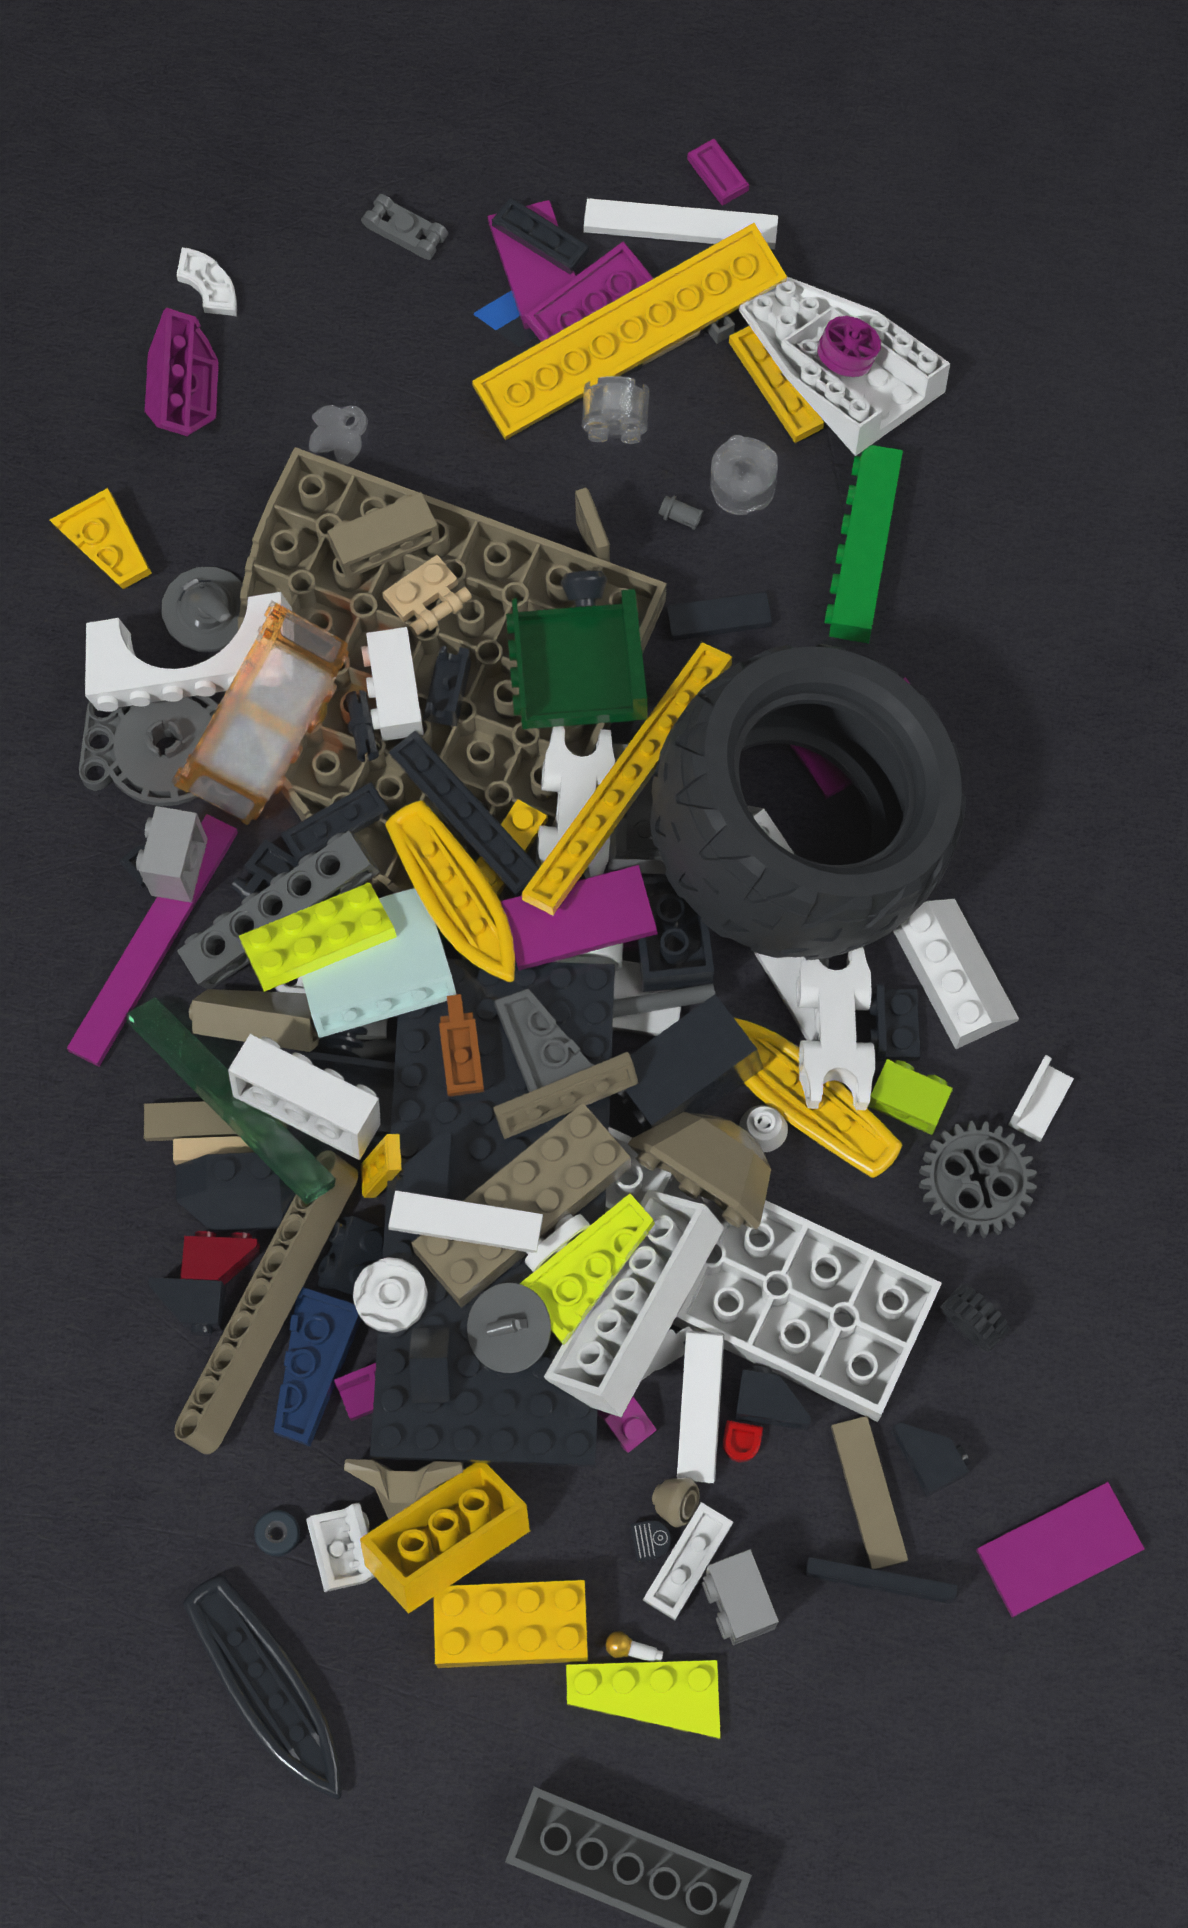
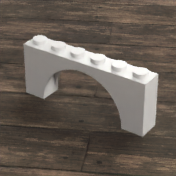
(120, 679)

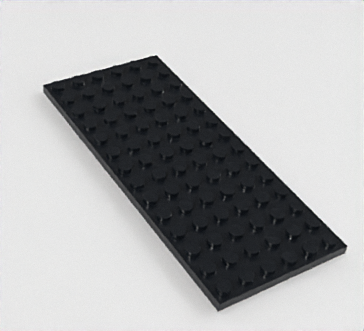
(489, 1411)

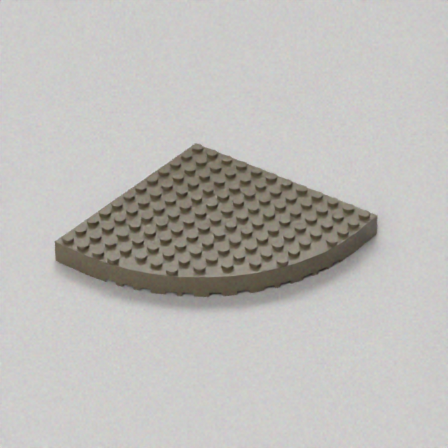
(495, 565)

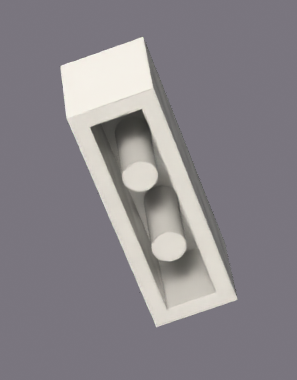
(392, 683)

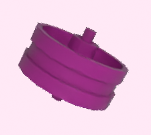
(851, 341)

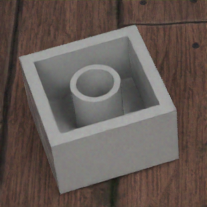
(172, 853)
(740, 1598)

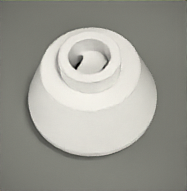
(770, 1137)

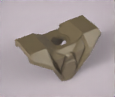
(402, 1488)

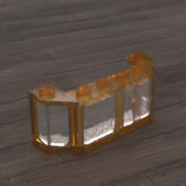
(264, 715)

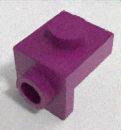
(631, 1427)

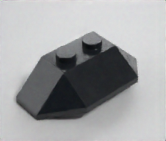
(232, 1192)

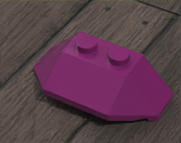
(181, 375)

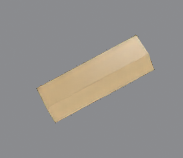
(192, 1148)

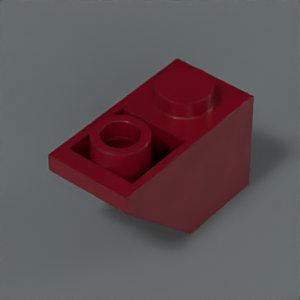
(217, 1257)

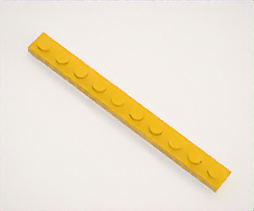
(620, 785)

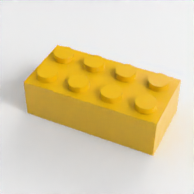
(444, 1535)
(510, 1624)

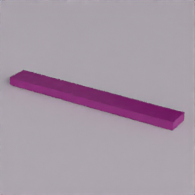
(145, 955)

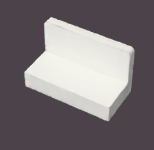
(1040, 1101)

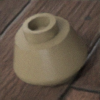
(676, 1500)

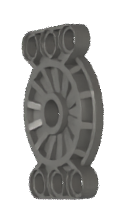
(134, 748)

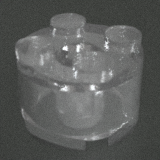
(615, 409)
(743, 475)

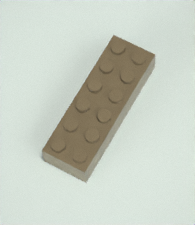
(548, 1178)

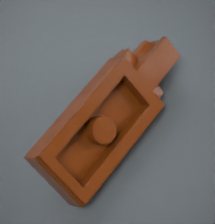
(460, 1050)

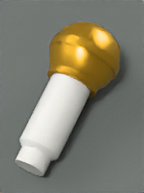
(620, 1645)

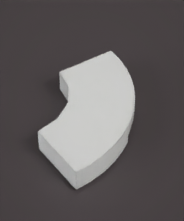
(210, 280)

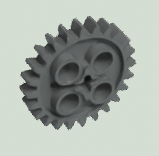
(947, 1188)

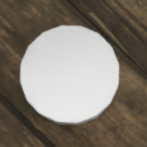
(390, 1295)

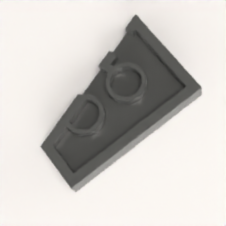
(537, 1041)

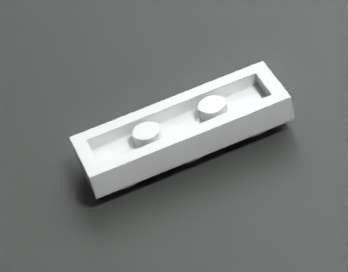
(688, 1561)

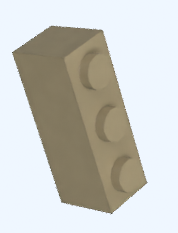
(383, 534)

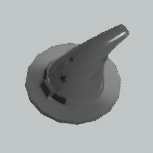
(203, 608)

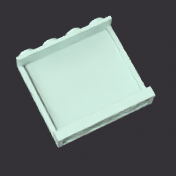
(386, 978)

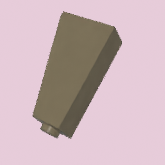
(262, 1014)

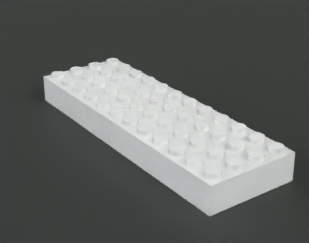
(799, 1298)

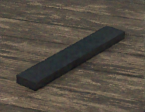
(465, 812)

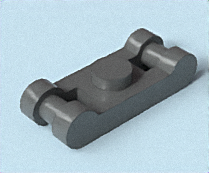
(404, 227)

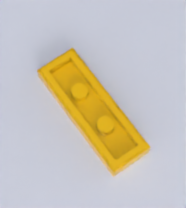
(381, 1166)

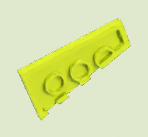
(588, 1264)
(658, 1693)

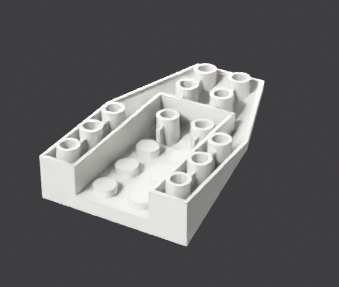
(856, 408)

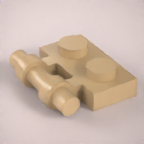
(422, 588)

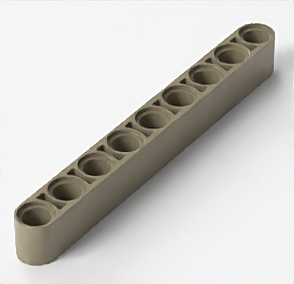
(262, 1311)

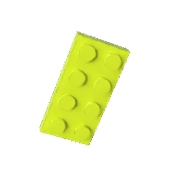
(317, 936)

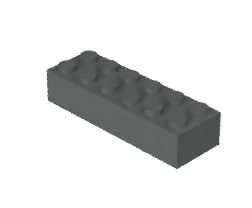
(625, 1866)

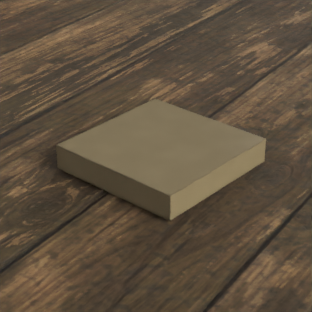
(591, 526)

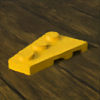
(104, 537)

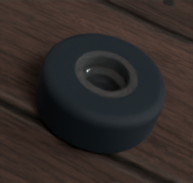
(290, 1536)

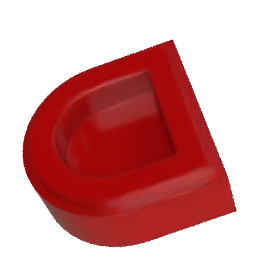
(741, 1441)

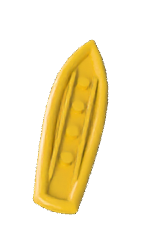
(453, 889)
(836, 1124)

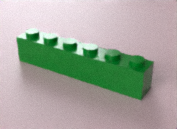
(865, 543)

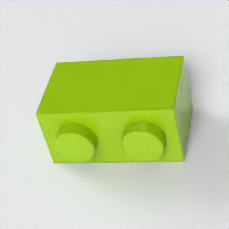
(910, 1096)

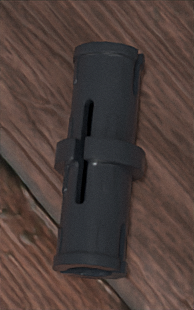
(361, 726)

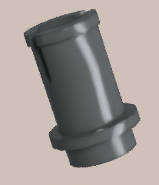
(680, 512)

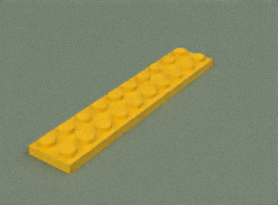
(629, 330)

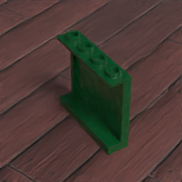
(577, 664)

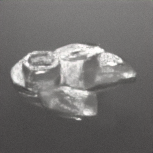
(335, 435)

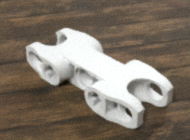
(575, 781)
(835, 1050)

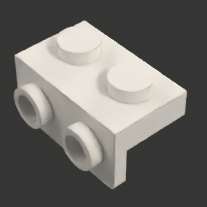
(338, 1547)

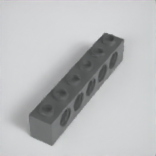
(354, 870)

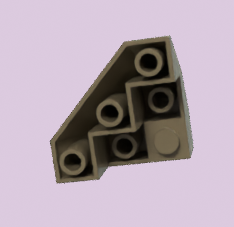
(710, 1161)

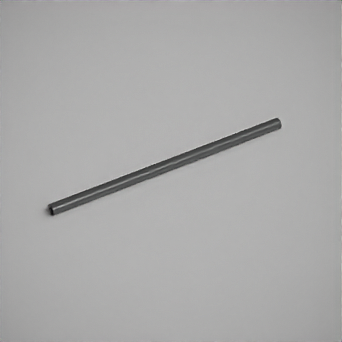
(621, 1008)

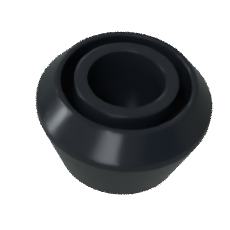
(584, 587)

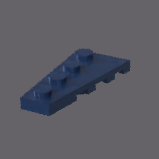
(316, 1353)

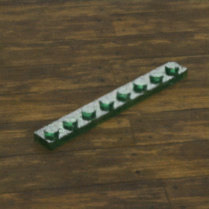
(212, 1083)

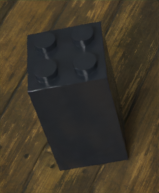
(690, 1065)

